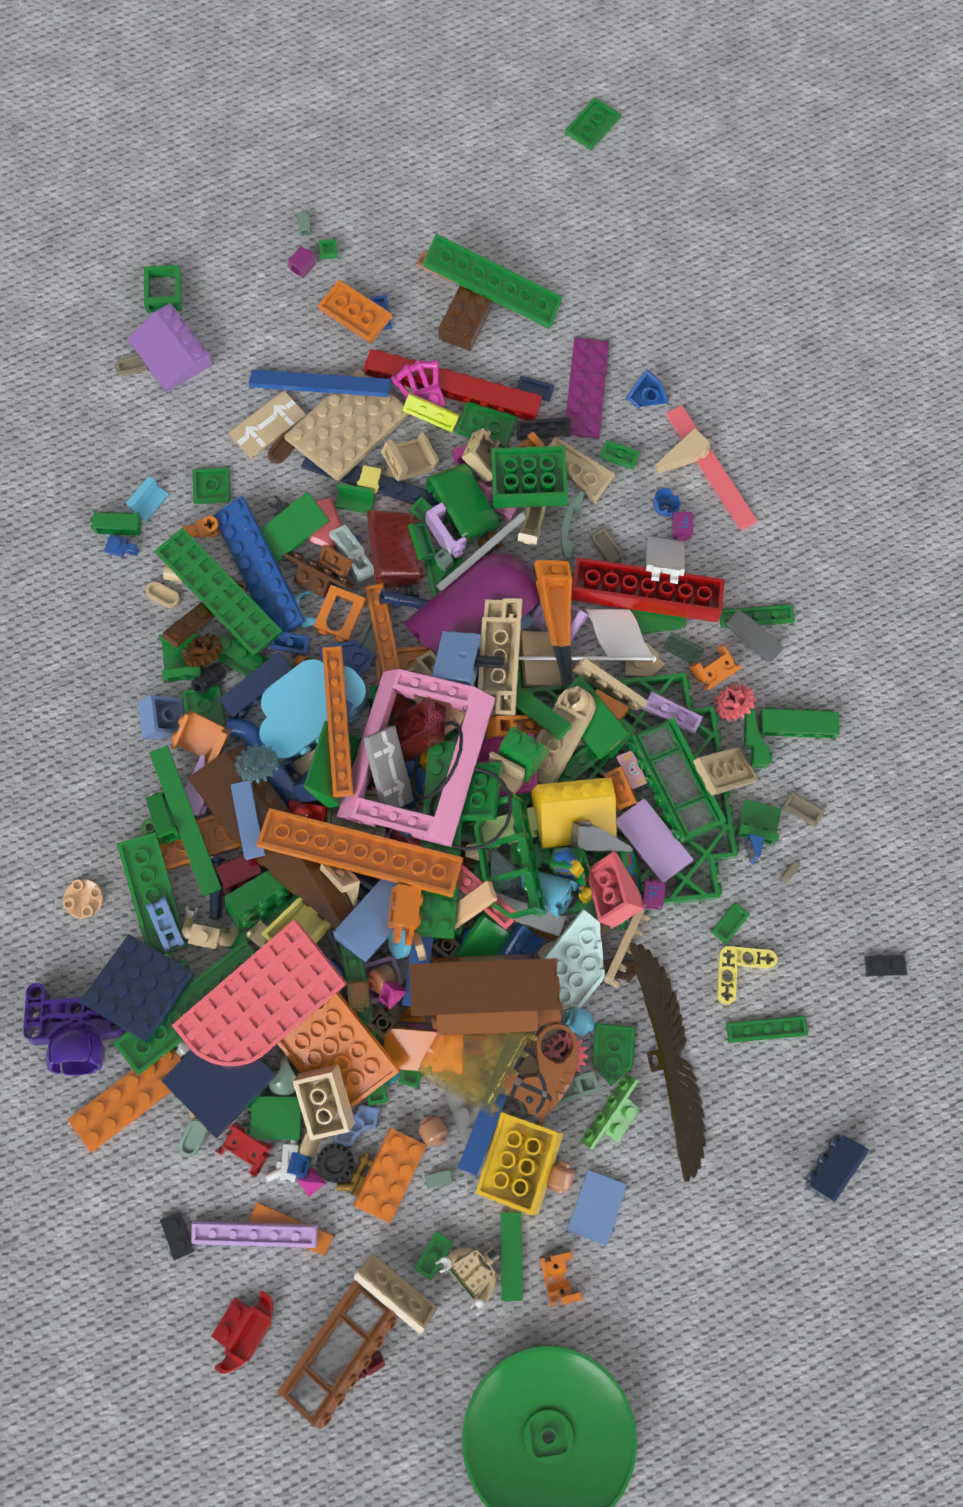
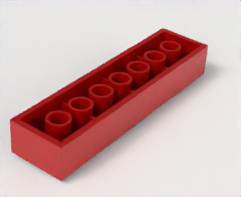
(633, 589)

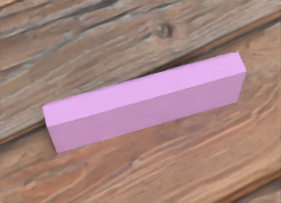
(667, 709)

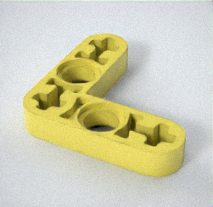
(738, 960)

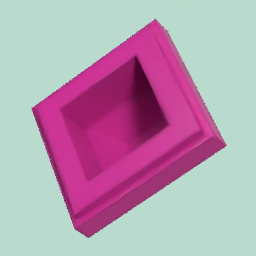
(312, 1182)

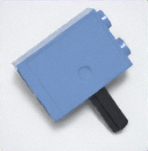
(460, 658)

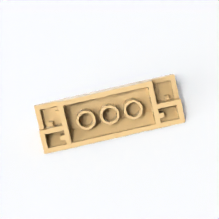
(501, 639)

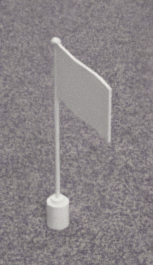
(616, 634)

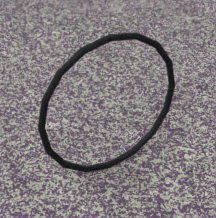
(451, 772)
(507, 820)

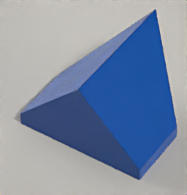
(647, 391)

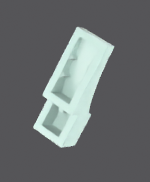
(350, 547)

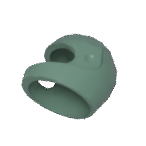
(283, 1082)

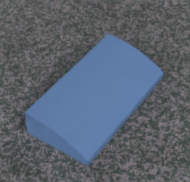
(367, 924)

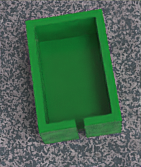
(255, 900)

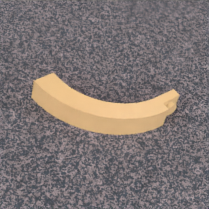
(532, 525)

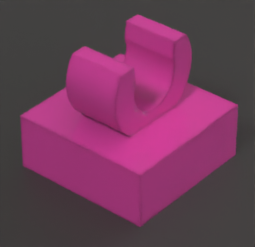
(458, 455)

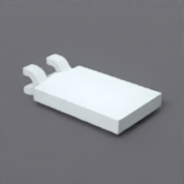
(665, 557)

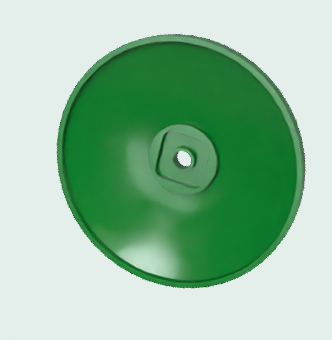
(557, 1392)

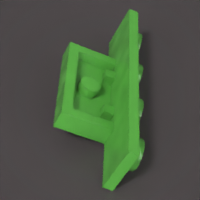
(615, 1115)

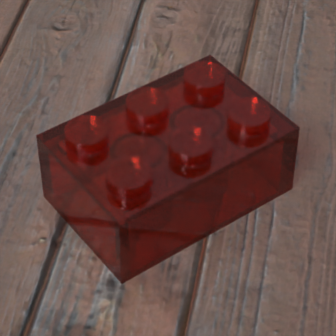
(420, 728)

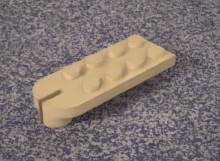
(578, 709)

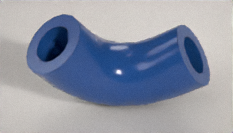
(246, 730)

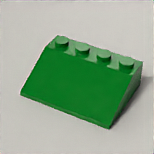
(529, 477)

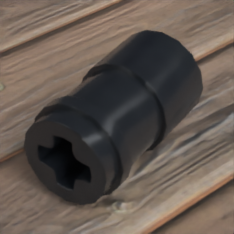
(210, 677)

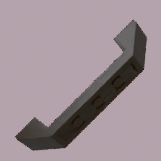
(386, 1018)

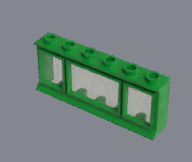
(675, 781)

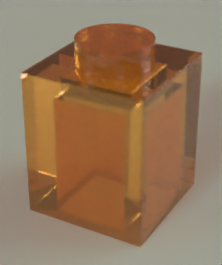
(359, 995)

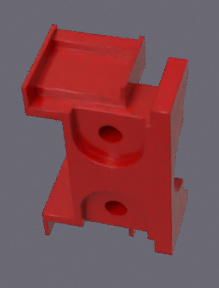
(245, 1148)

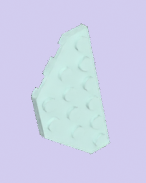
(578, 960)

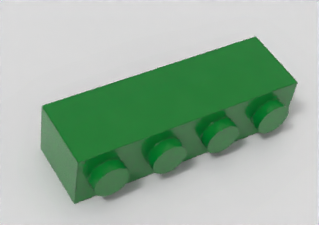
(799, 723)

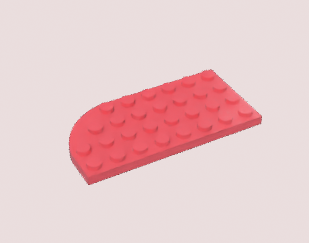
(261, 1000)

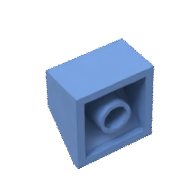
(160, 716)

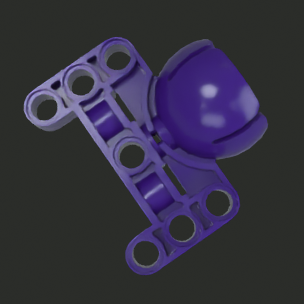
(70, 1036)

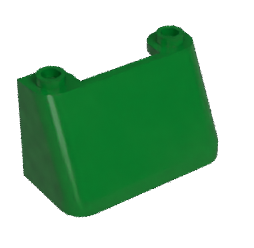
(464, 502)

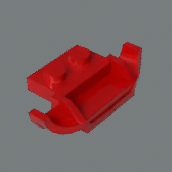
(242, 1331)

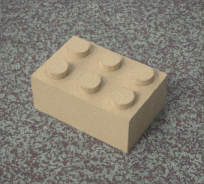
(324, 1102)

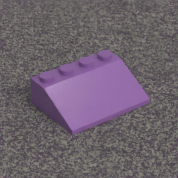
(169, 348)

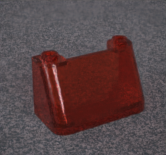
(393, 548)

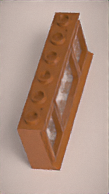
(338, 1355)

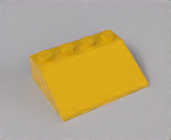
(568, 802)
(519, 1163)

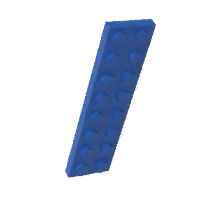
(258, 564)

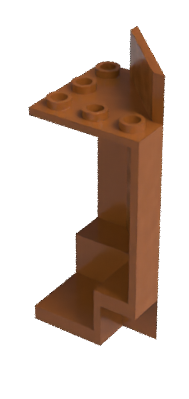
(486, 993)

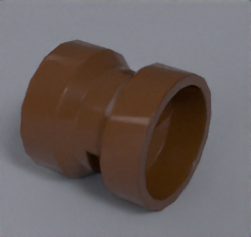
(480, 542)

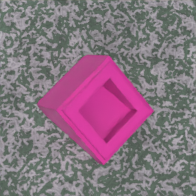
(391, 993)

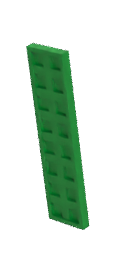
(218, 592)

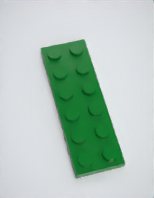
(147, 883)

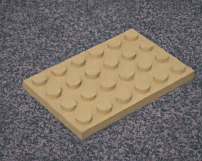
(345, 429)

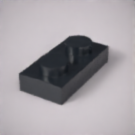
(885, 965)
(177, 1235)

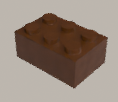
(464, 318)

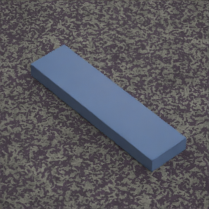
(247, 819)

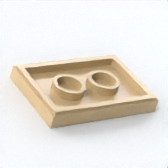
(538, 672)

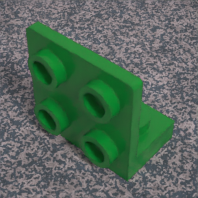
(759, 821)

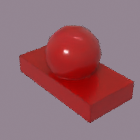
(308, 810)

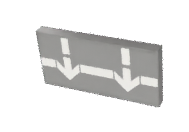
(388, 767)

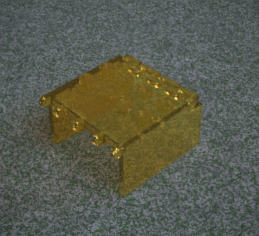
(475, 1065)

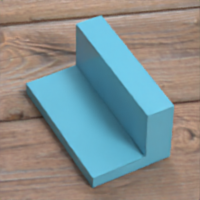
(147, 499)

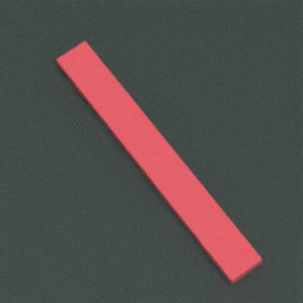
(715, 473)

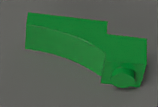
(760, 753)

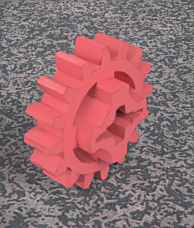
(725, 703)
(566, 1042)

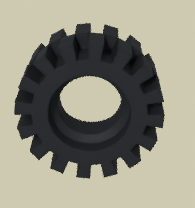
(344, 1172)

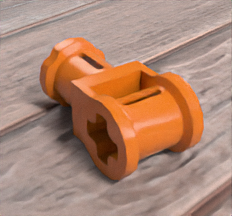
(202, 527)

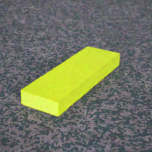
(430, 412)

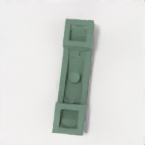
(574, 508)
(579, 1087)

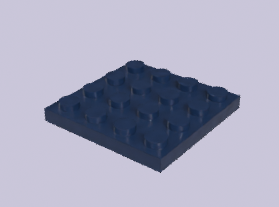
(137, 988)

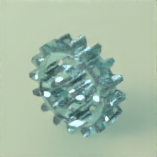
(257, 763)

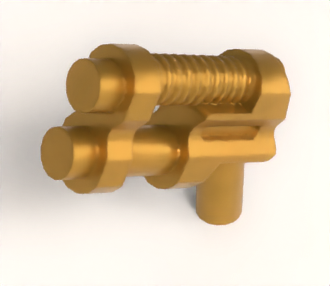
(357, 1181)

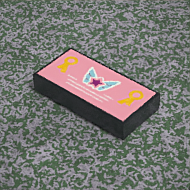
(635, 776)

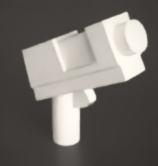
(282, 1167)

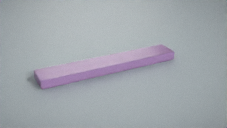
(254, 1234)

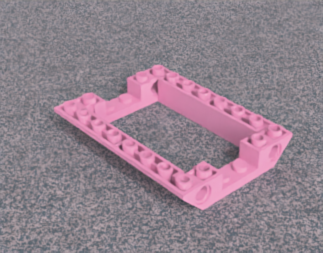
(443, 826)

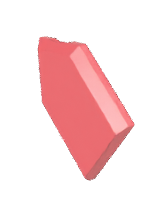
(322, 536)

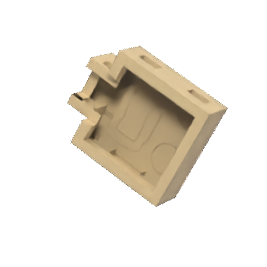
(478, 455)

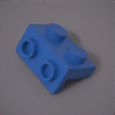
(522, 942)

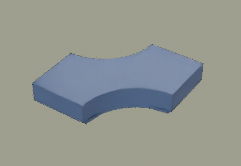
(364, 1119)

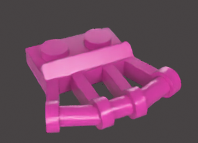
(430, 392)

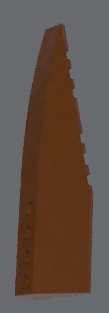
(296, 874)

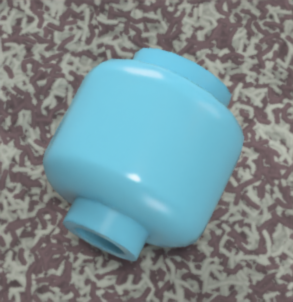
(579, 1021)

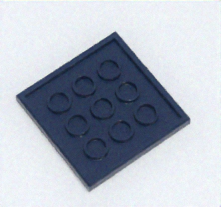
(216, 1091)

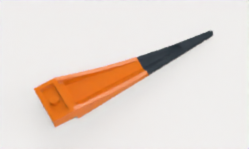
(555, 590)

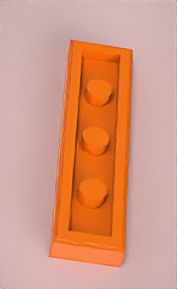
(265, 1214)

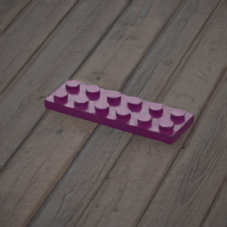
(587, 386)

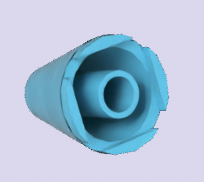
(555, 892)

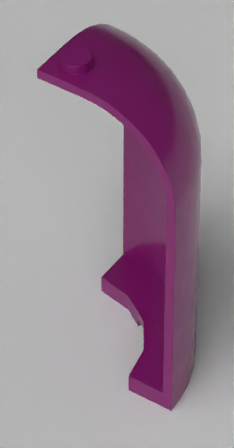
(463, 601)

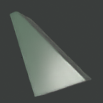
(438, 1179)

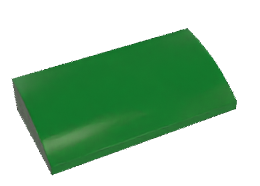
(319, 775)

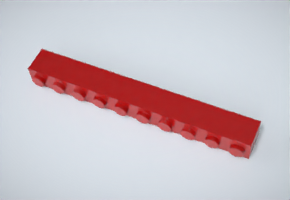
(458, 386)

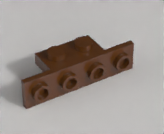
(314, 577)

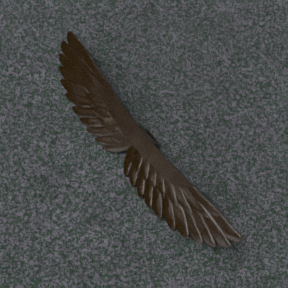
(679, 1078)

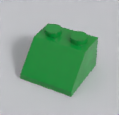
(523, 751)

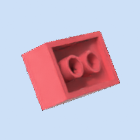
(613, 891)

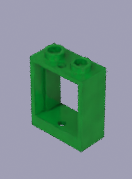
(155, 303)

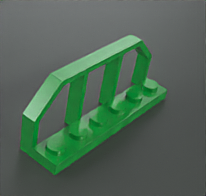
(528, 866)

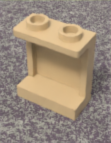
(410, 457)

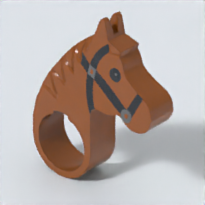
(548, 1085)

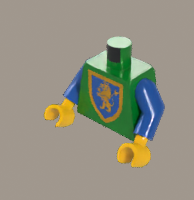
(572, 865)

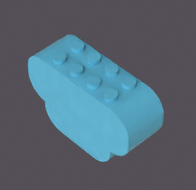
(298, 708)

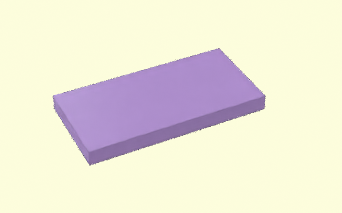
(653, 841)

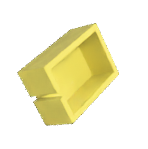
(307, 918)

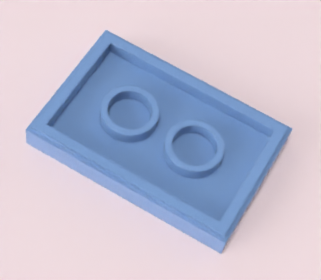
(597, 1207)

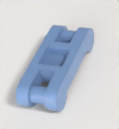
(165, 924)

